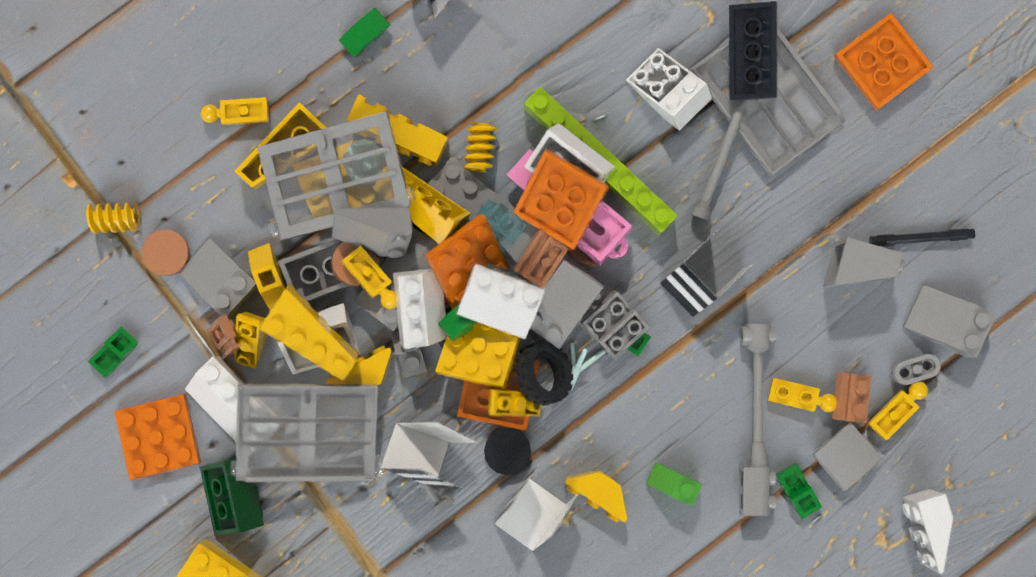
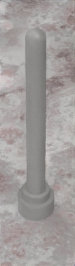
(702, 209)

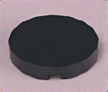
(507, 451)

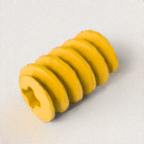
(479, 148)
(115, 219)

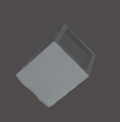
(861, 262)

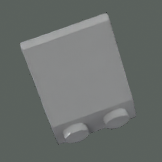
(375, 229)
(312, 271)
(219, 279)
(564, 303)
(950, 321)

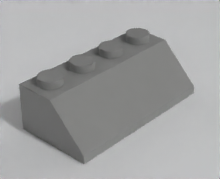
(413, 260)

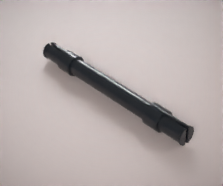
(952, 235)

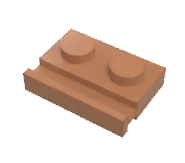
(540, 259)
(223, 336)
(852, 397)

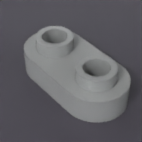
(915, 369)

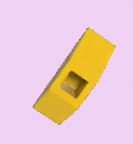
(267, 274)
(250, 337)
(369, 370)
(511, 404)
(600, 491)

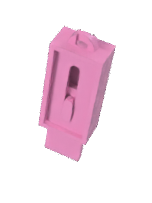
(605, 230)

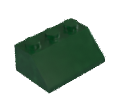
(230, 502)

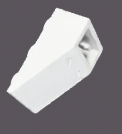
(670, 88)
(931, 526)

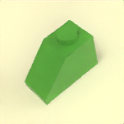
(674, 484)

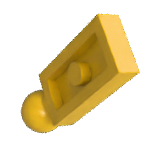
(237, 111)
(370, 276)
(800, 396)
(898, 410)

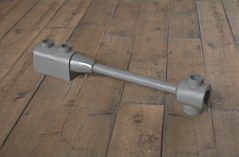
(756, 477)

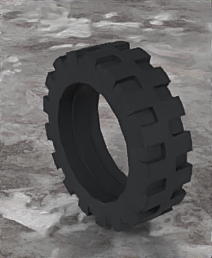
(526, 376)

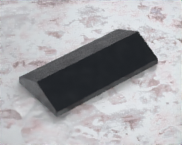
(753, 51)

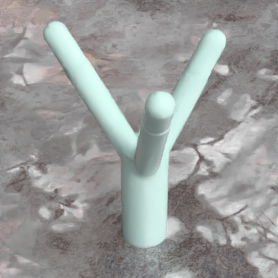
(578, 367)

